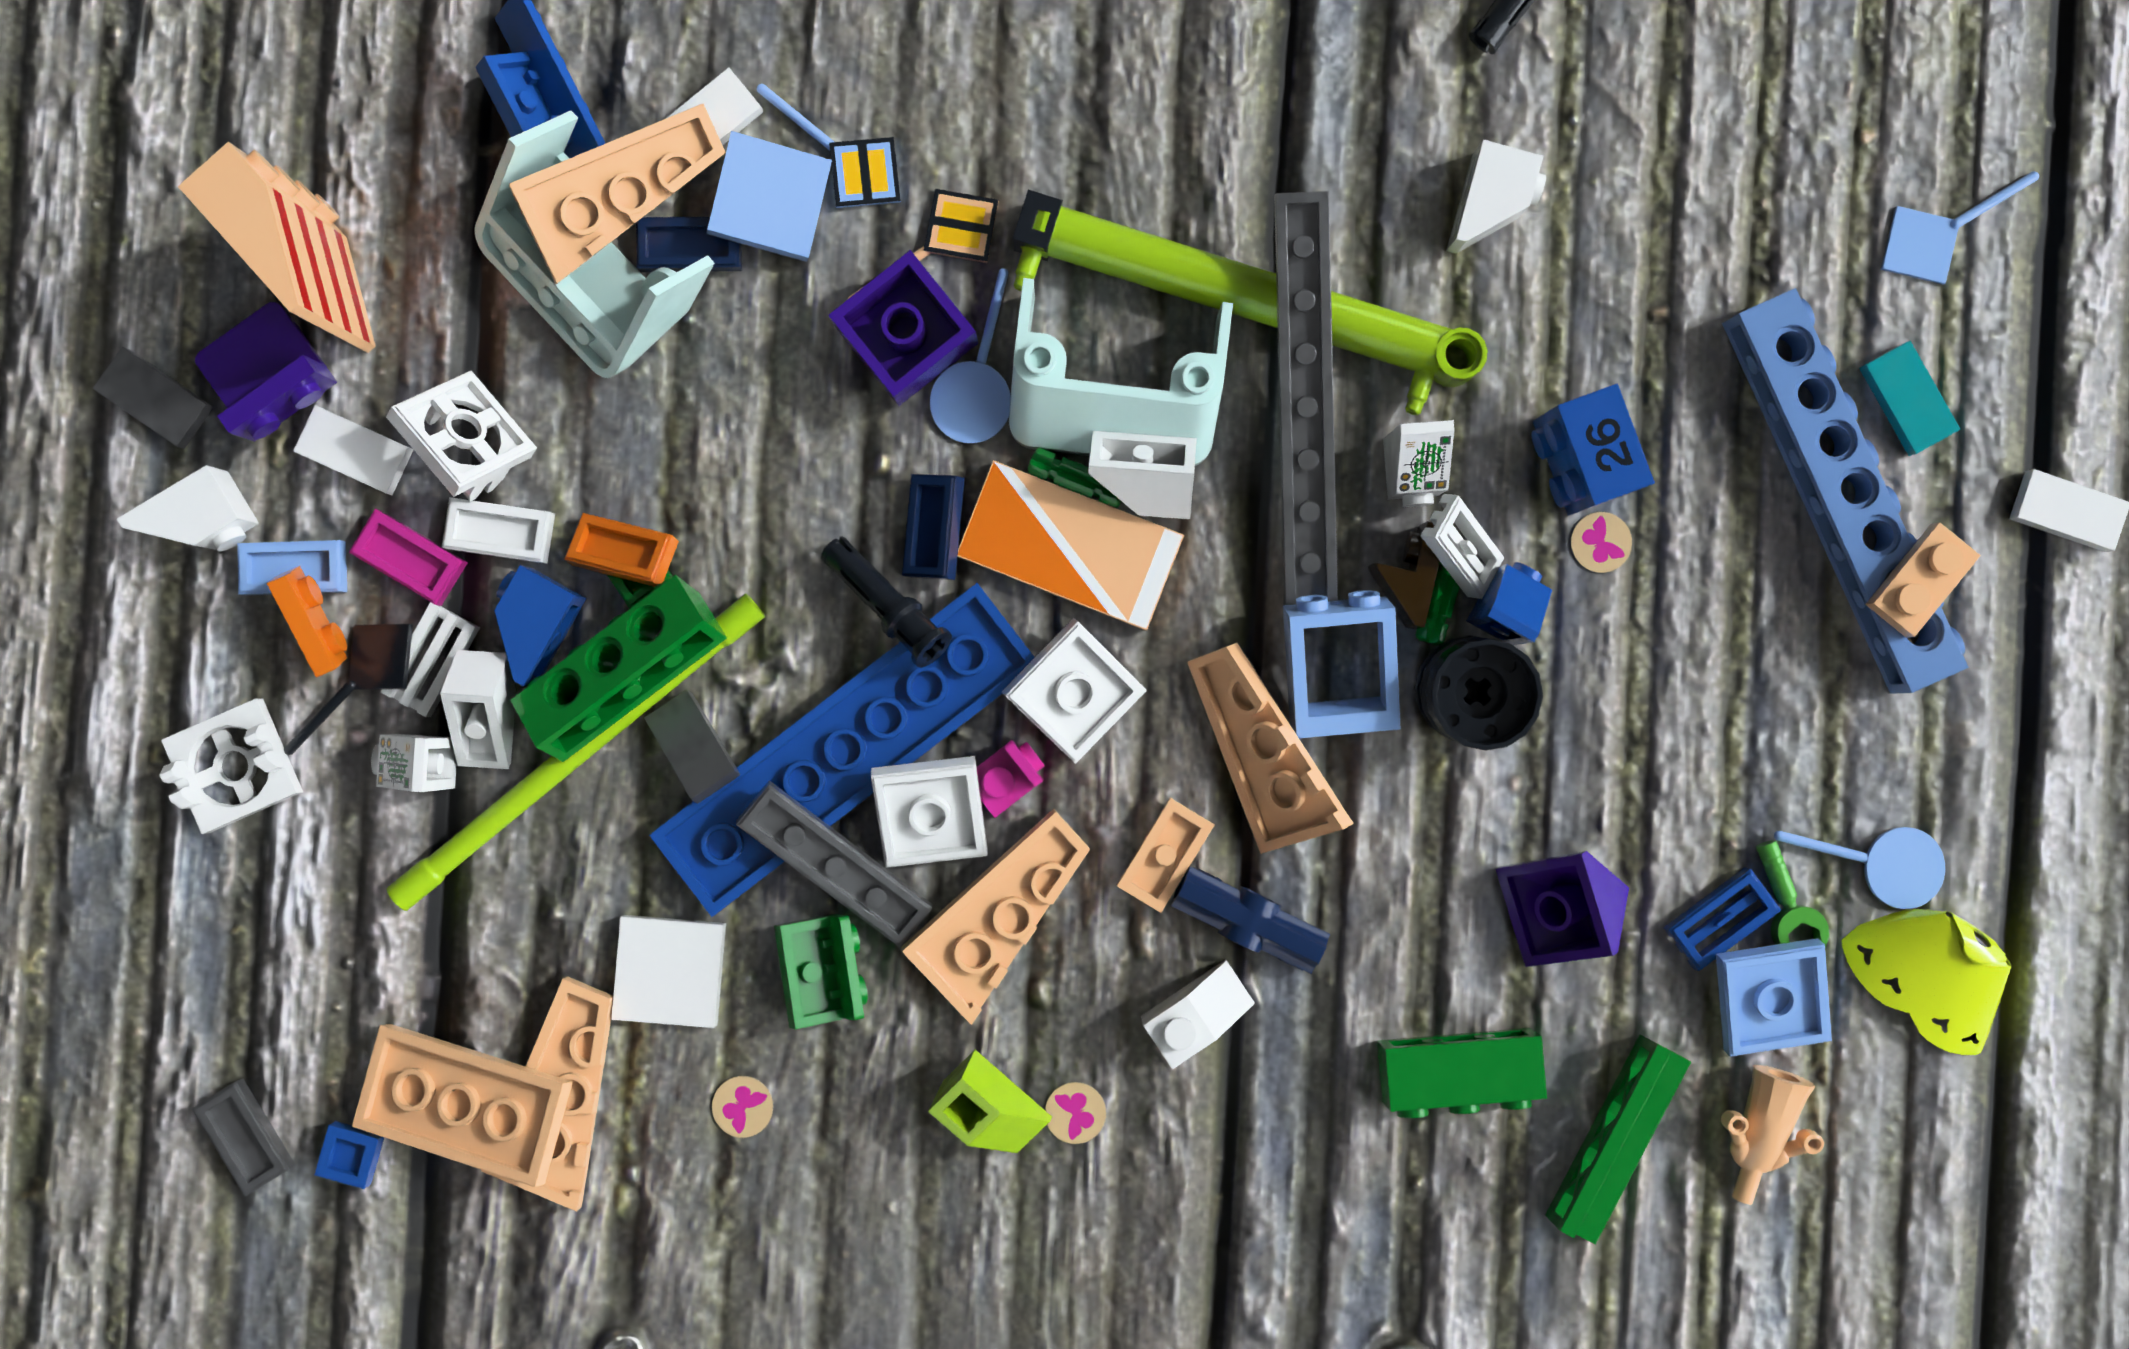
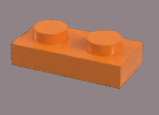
(301, 607)

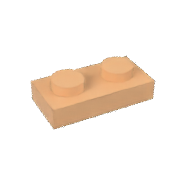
(1923, 580)
(1165, 855)

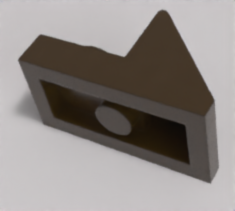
(1412, 588)

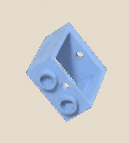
(1346, 715)

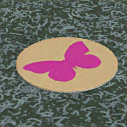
(1601, 542)
(742, 1106)
(1076, 1112)

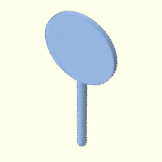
(970, 397)
(1900, 867)

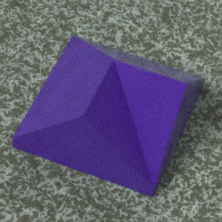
(1564, 908)

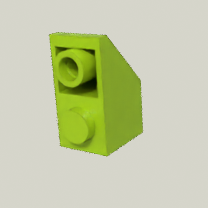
(987, 1107)

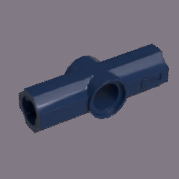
(1250, 919)

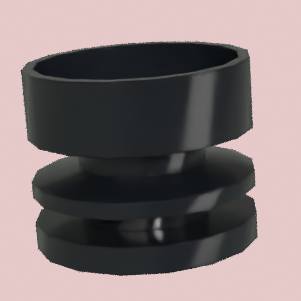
(1507, 691)

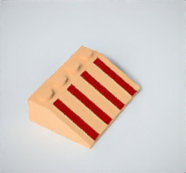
(284, 239)

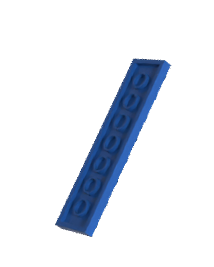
(826, 757)

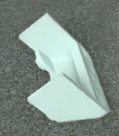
(603, 305)
(1064, 412)

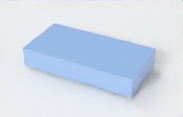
(265, 560)

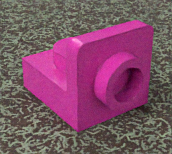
(1008, 776)

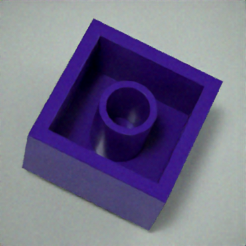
(904, 328)

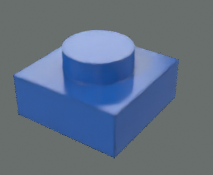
(349, 1155)

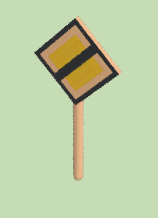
(959, 226)

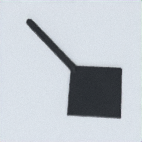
(377, 663)

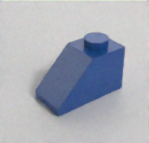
(1512, 605)
(534, 620)

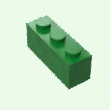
(1462, 1071)

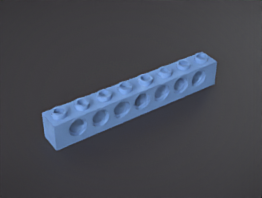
(1819, 480)

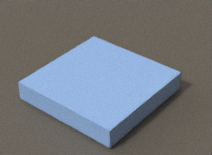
(769, 196)
(1773, 997)

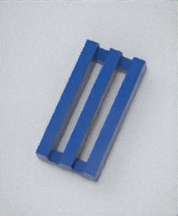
(1686, 944)

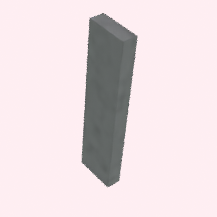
(834, 863)

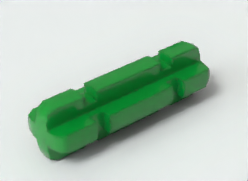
(1069, 476)
(1440, 608)

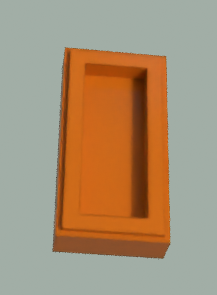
(621, 550)

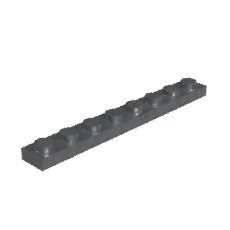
(1306, 394)

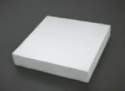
(1074, 690)
(929, 811)
(668, 971)

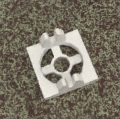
(439, 402)
(268, 756)

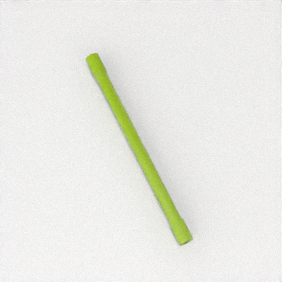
(432, 870)

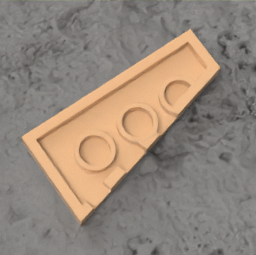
(605, 191)
(1267, 762)
(985, 926)
(574, 1049)

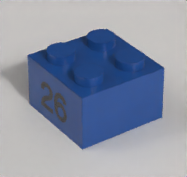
(1591, 450)

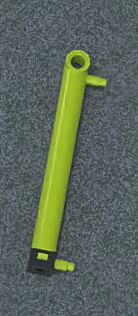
(1210, 279)

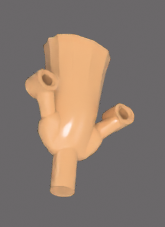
(1764, 1128)

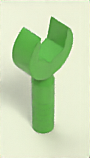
(1792, 914)

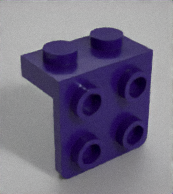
(263, 372)

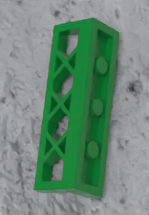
(1617, 1140)

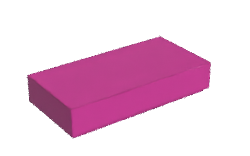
(408, 557)

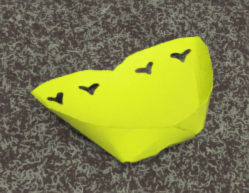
(1938, 971)

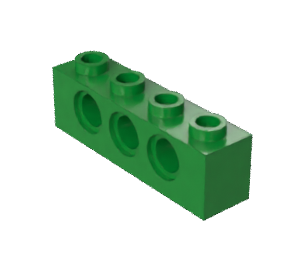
(608, 693)

